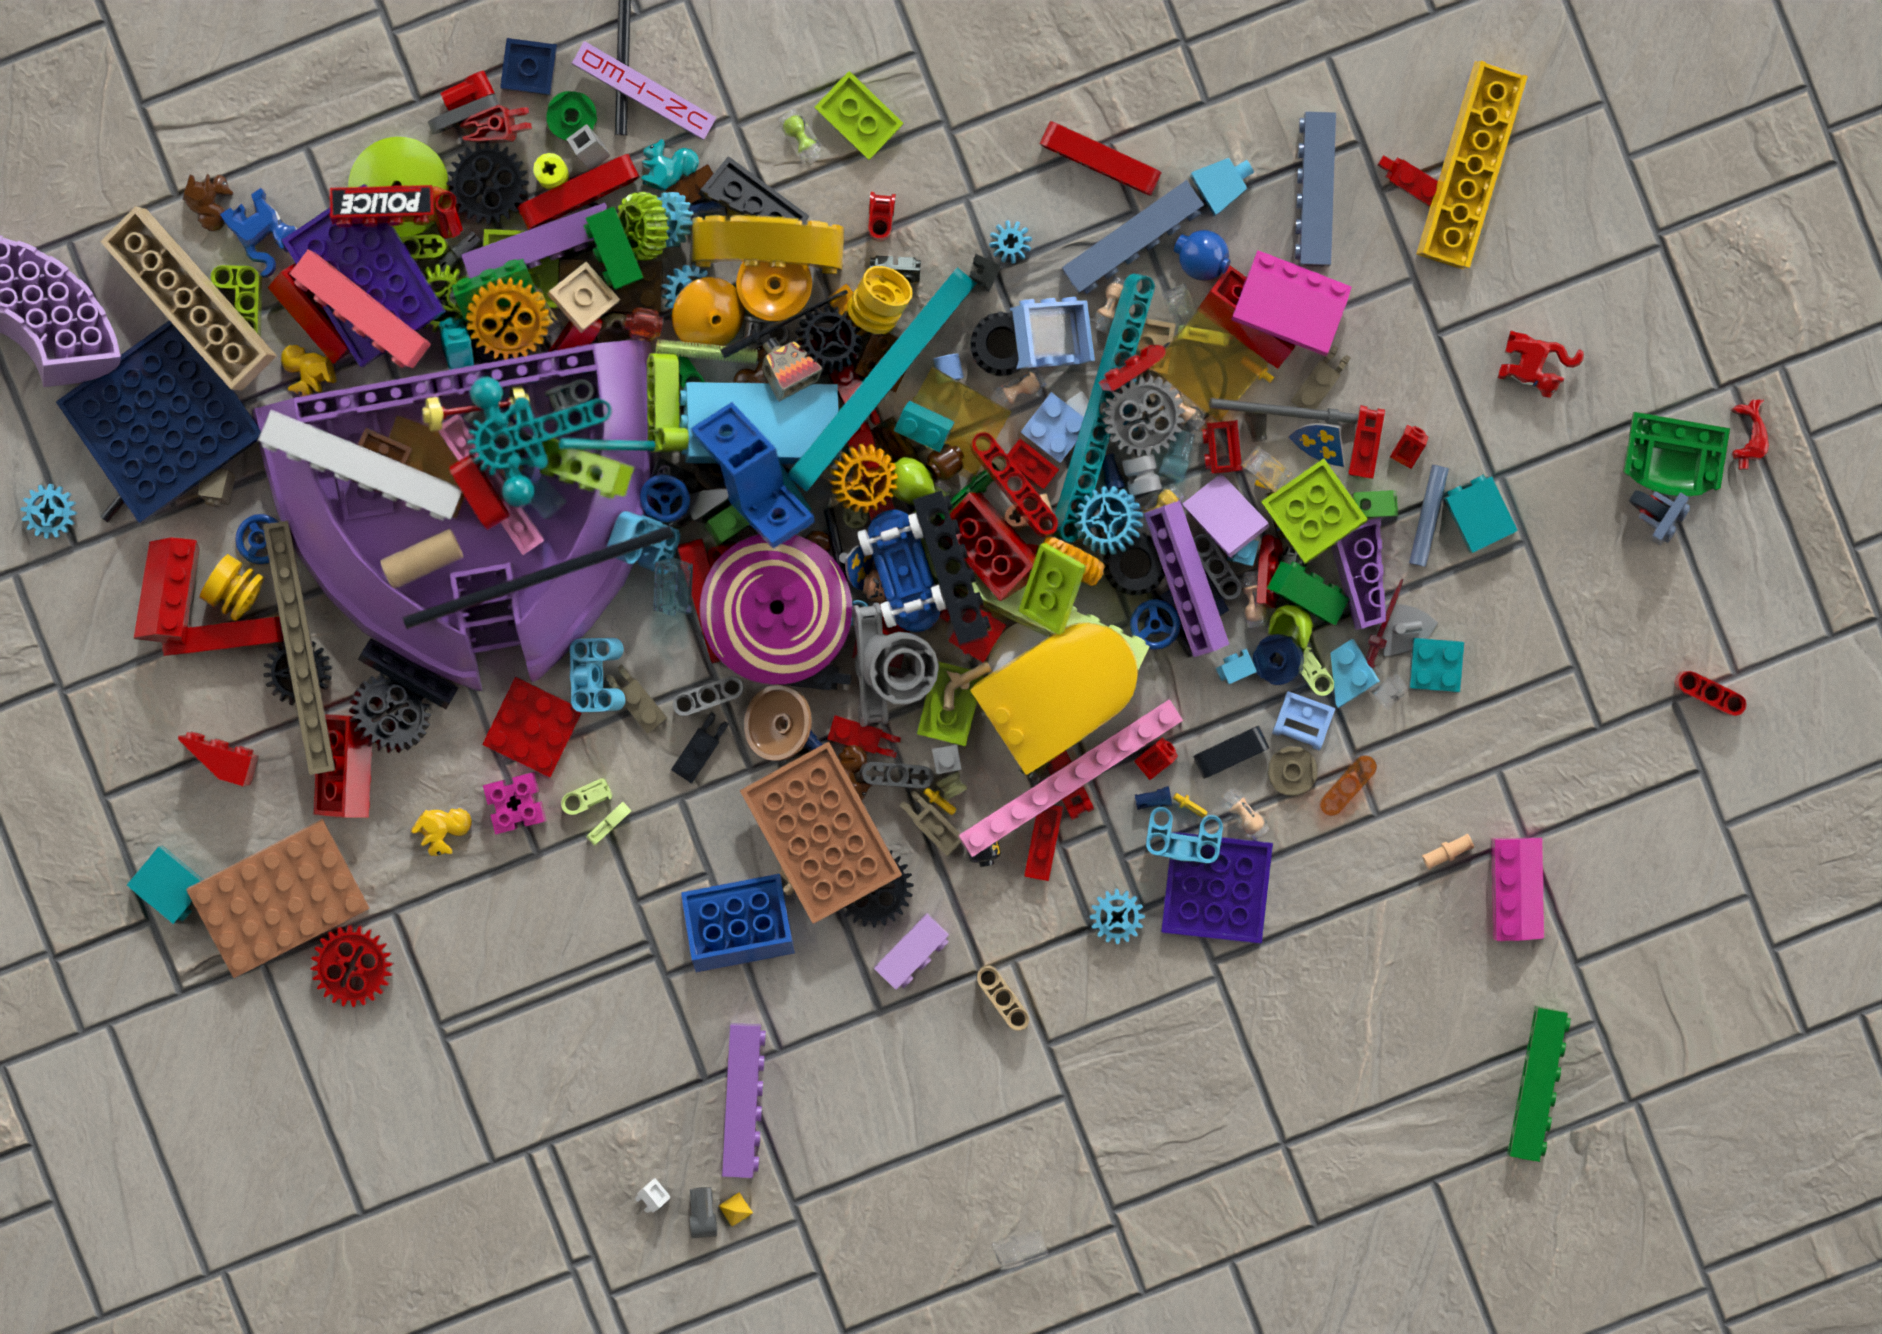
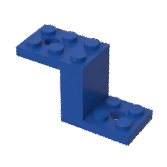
(752, 475)

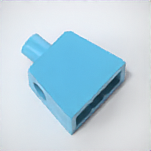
(1221, 183)

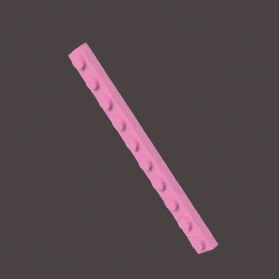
(1070, 778)

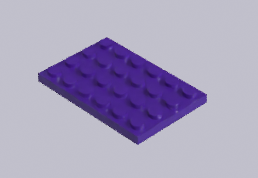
(378, 265)

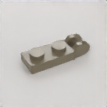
(1319, 382)
(638, 701)
(934, 825)

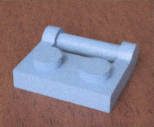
(1306, 712)

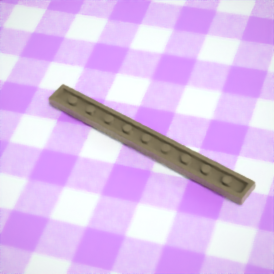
(299, 647)

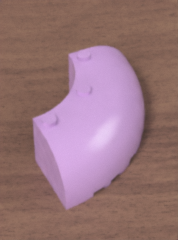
(53, 317)

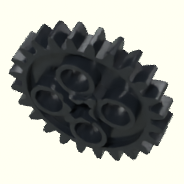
(508, 194)
(402, 733)
(874, 910)

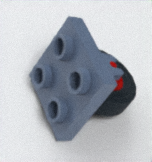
(1652, 509)

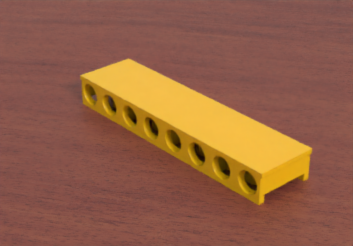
(1471, 165)

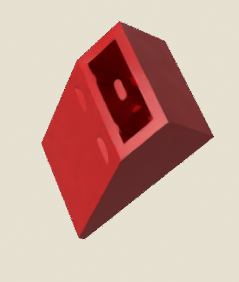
(224, 762)

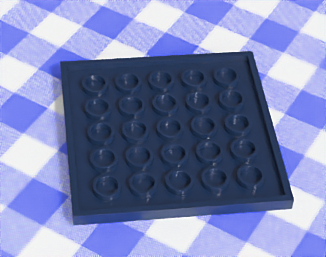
(159, 421)

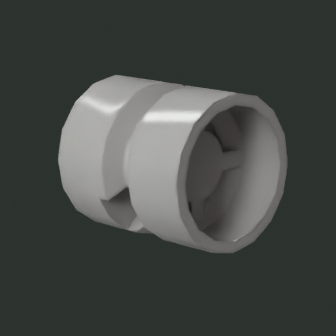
(1141, 475)

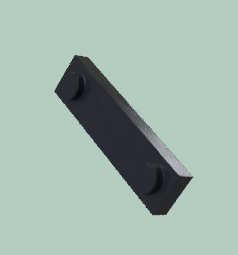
(408, 673)

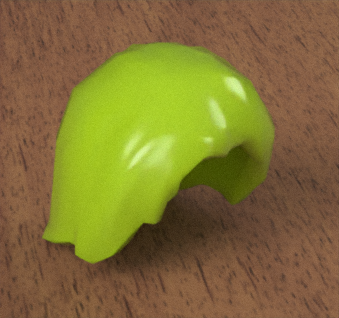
(913, 480)
(1293, 622)

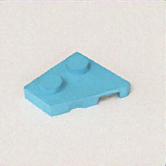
(1350, 673)

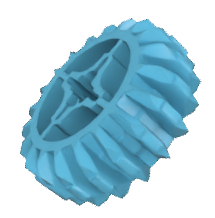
(1098, 521)

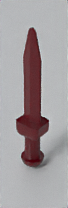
(1378, 642)

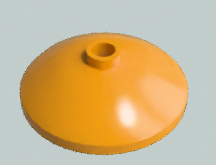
(699, 304)
(771, 304)

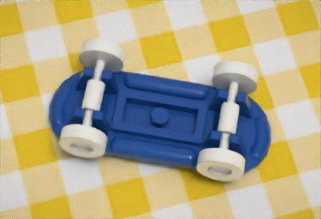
(903, 571)

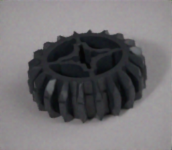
(836, 345)
(276, 674)

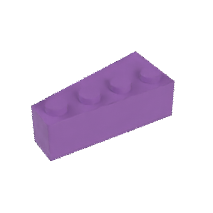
(1362, 573)

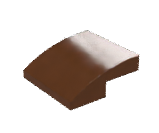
(384, 446)

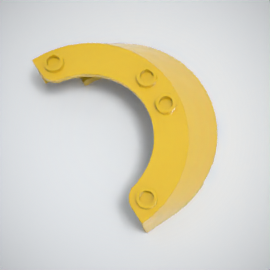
(767, 240)

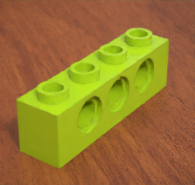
(614, 478)

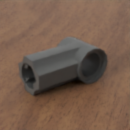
(703, 1219)

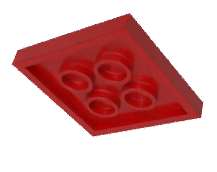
(532, 727)

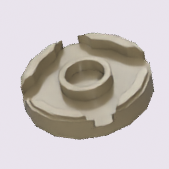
(1292, 771)

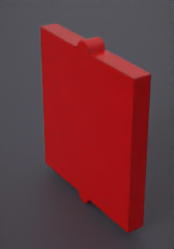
(981, 648)

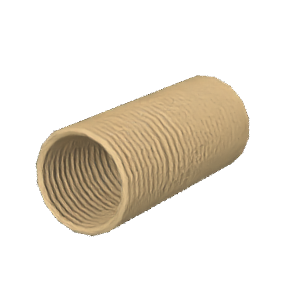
(426, 555)

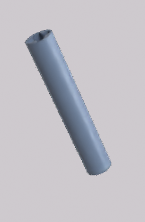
(1428, 515)

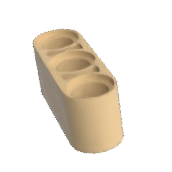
(1012, 1006)

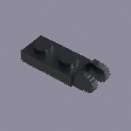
(698, 750)

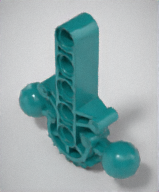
(518, 489)

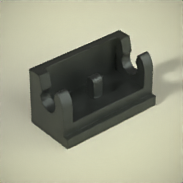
(987, 272)

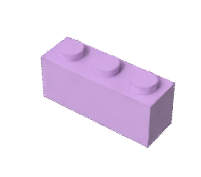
(912, 952)

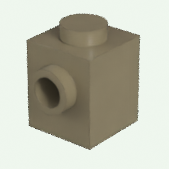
(217, 488)

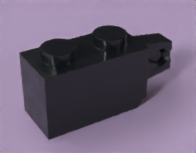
(825, 679)

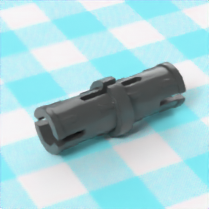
(454, 257)

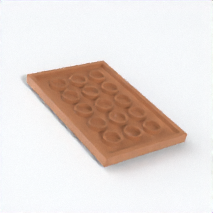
(821, 832)
(278, 898)

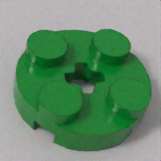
(570, 101)

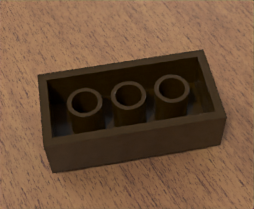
(642, 293)

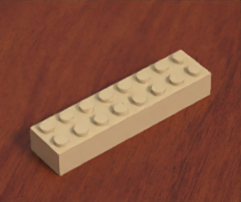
(188, 298)

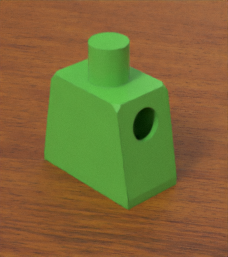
(1382, 503)
(726, 525)

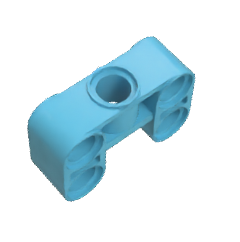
(632, 525)
(587, 675)
(1182, 846)

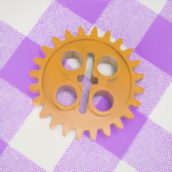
(527, 330)

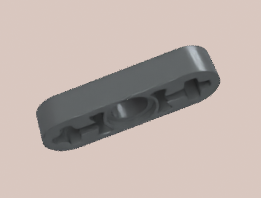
(457, 116)
(914, 769)

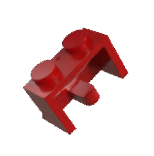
(1210, 459)

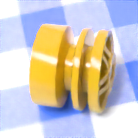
(879, 300)
(232, 587)

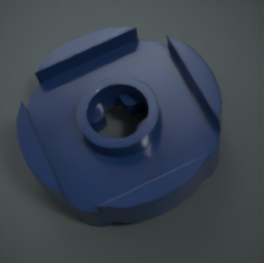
(1286, 647)

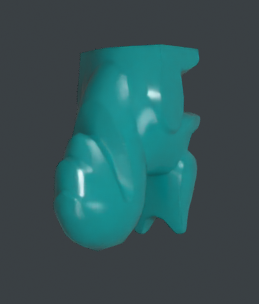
(666, 171)

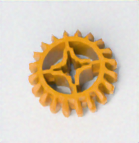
(853, 481)
(1094, 567)

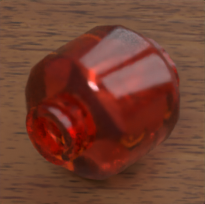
(644, 324)

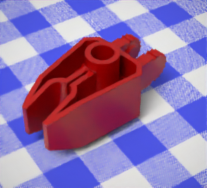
(496, 125)

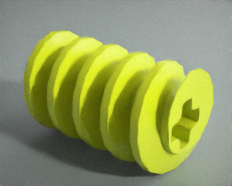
(541, 171)

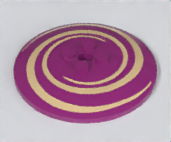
(769, 645)

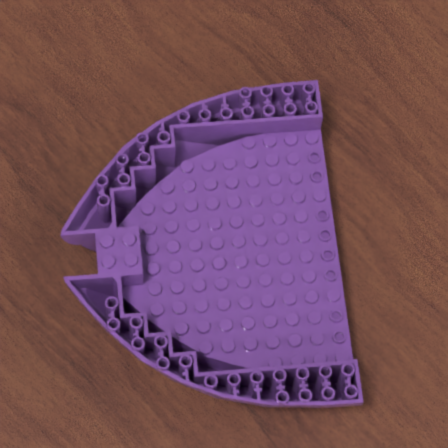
(348, 530)

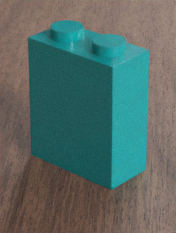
(1480, 513)
(164, 883)

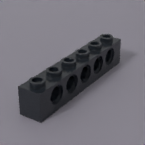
(926, 507)

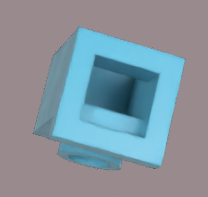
(1246, 554)
(1236, 667)

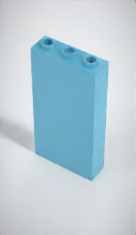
(787, 424)

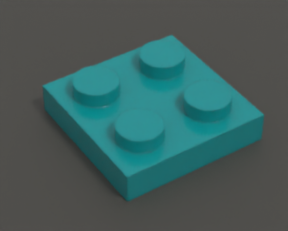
(1436, 664)

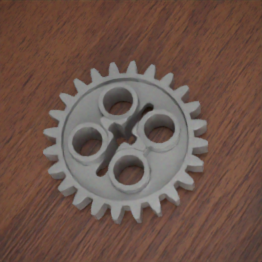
(1150, 436)

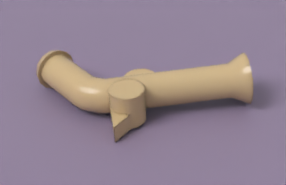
(962, 681)

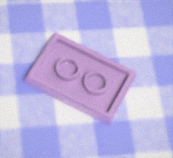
(1225, 515)

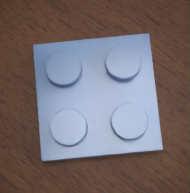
(1054, 427)

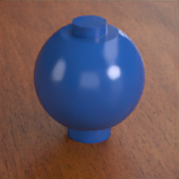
(1203, 255)

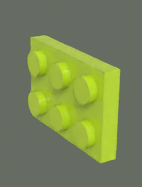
(859, 115)
(1052, 588)
(948, 725)

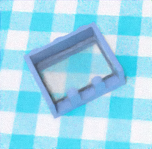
(1052, 333)

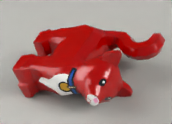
(1533, 357)

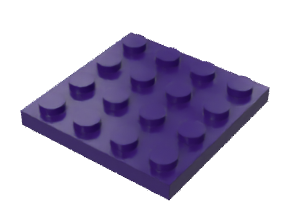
(1221, 896)

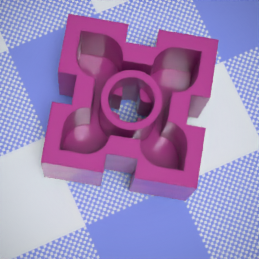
(528, 811)

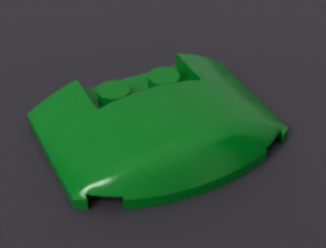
(1675, 455)

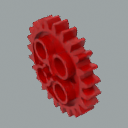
(332, 955)

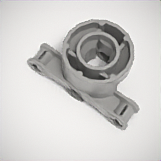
(872, 662)

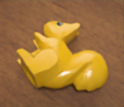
(312, 369)
(435, 826)

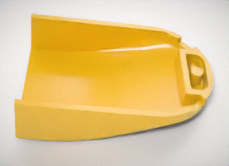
(1059, 691)

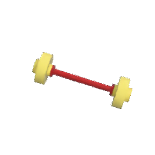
(434, 414)

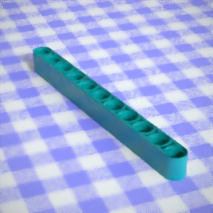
(881, 379)
(1093, 417)

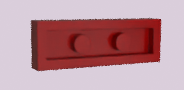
(1043, 843)

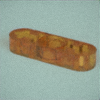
(1339, 803)

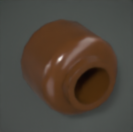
(945, 463)

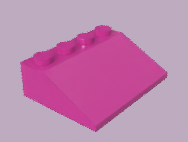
(1291, 303)

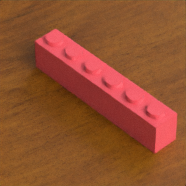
(360, 309)

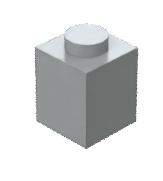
(588, 147)
(946, 759)

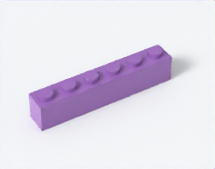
(534, 244)
(1186, 578)
(741, 1100)

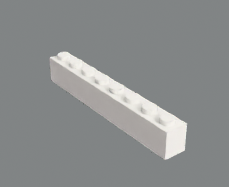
(359, 464)

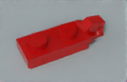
(1409, 179)

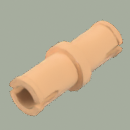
(1448, 851)

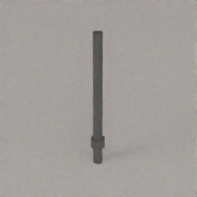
(1330, 415)

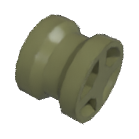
(853, 520)
(951, 785)

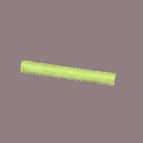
(704, 351)

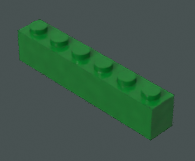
(1537, 1084)

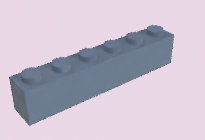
(1316, 189)
(1133, 236)

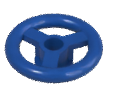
(672, 488)
(252, 523)
(1152, 605)

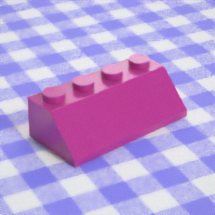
(1517, 889)

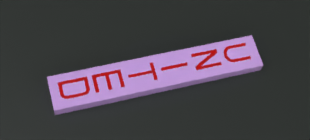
(643, 90)

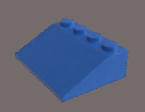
(737, 923)

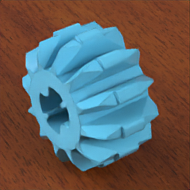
(1017, 246)

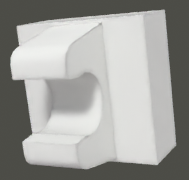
(653, 1195)

